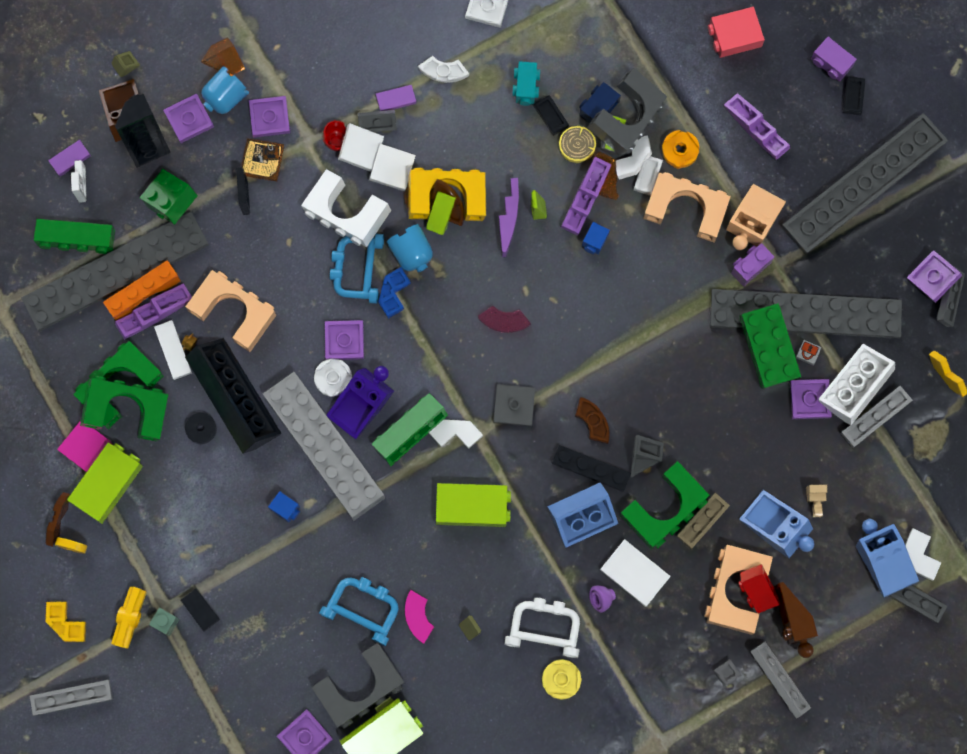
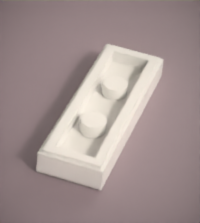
(173, 350)

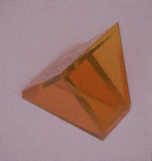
(223, 54)

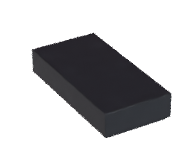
(853, 95)
(551, 115)
(200, 609)

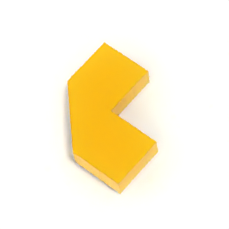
(952, 380)
(57, 619)

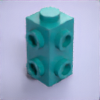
(526, 83)

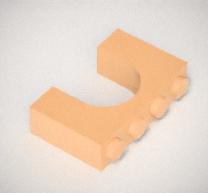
(712, 202)
(218, 288)
(721, 611)

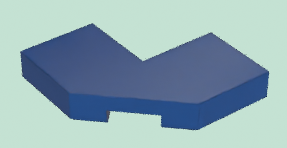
(392, 284)

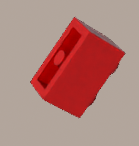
(759, 589)

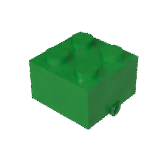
(168, 196)

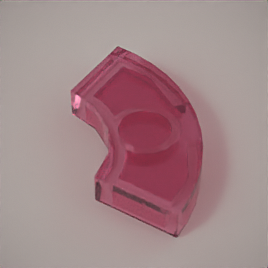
(504, 322)

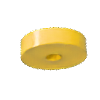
(71, 545)

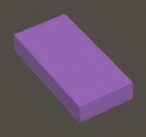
(396, 98)
(66, 159)

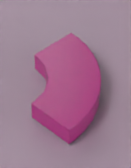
(416, 616)

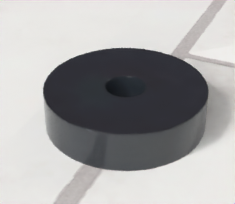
(197, 420)

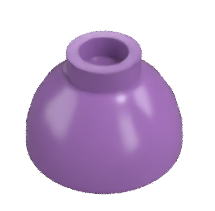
(601, 598)

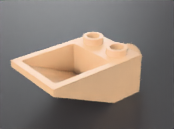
(754, 217)

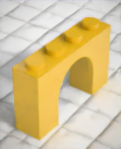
(469, 183)

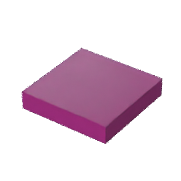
(83, 446)

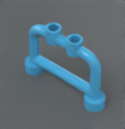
(336, 274)
(380, 593)

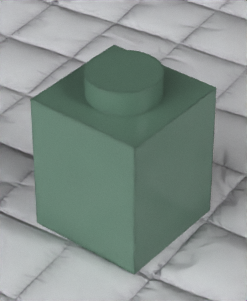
(164, 621)

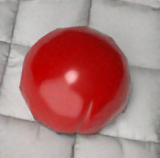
(334, 135)

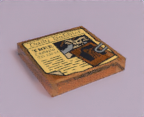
(262, 159)

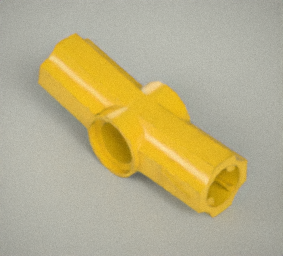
(128, 617)

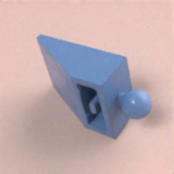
(778, 524)
(887, 563)

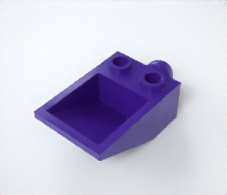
(358, 404)

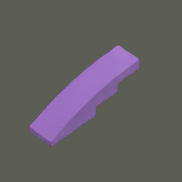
(756, 126)
(586, 196)
(508, 222)
(154, 311)

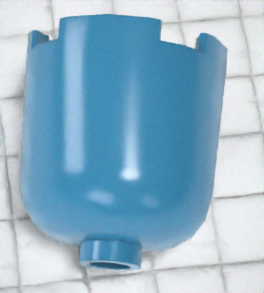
(223, 92)
(411, 249)

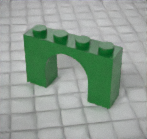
(126, 359)
(151, 404)
(654, 531)

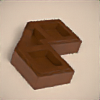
(53, 528)

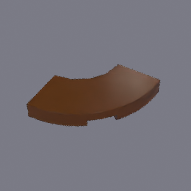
(457, 214)
(594, 420)

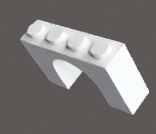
(358, 228)

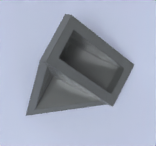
(645, 454)

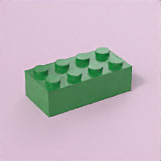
(770, 345)

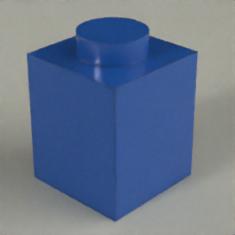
(595, 238)
(284, 507)

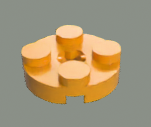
(678, 159)

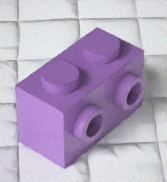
(833, 59)
(754, 263)

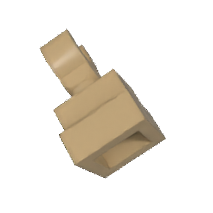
(816, 494)

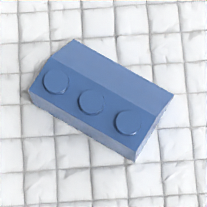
(583, 514)

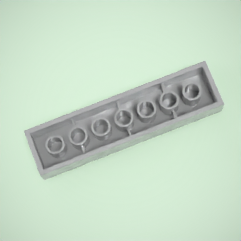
(324, 446)

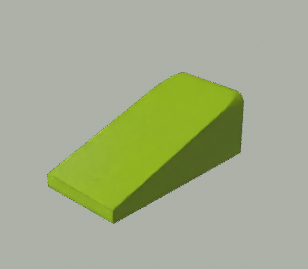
(538, 206)
(440, 213)

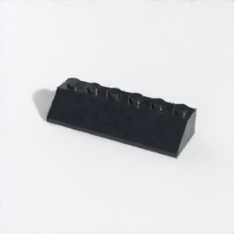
(140, 131)
(232, 395)

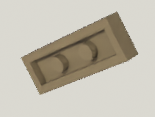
(703, 521)

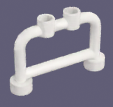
(557, 608)

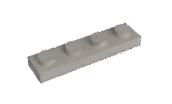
(876, 416)
(780, 679)
(71, 697)

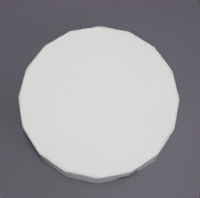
(332, 377)

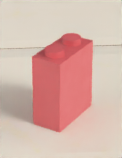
(736, 32)

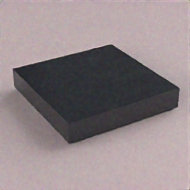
(243, 191)

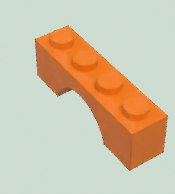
(155, 281)

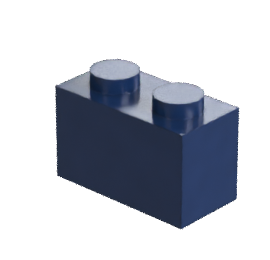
(602, 98)

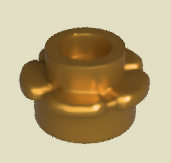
(189, 342)

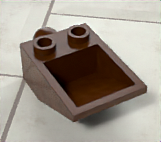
(113, 100)
(797, 621)

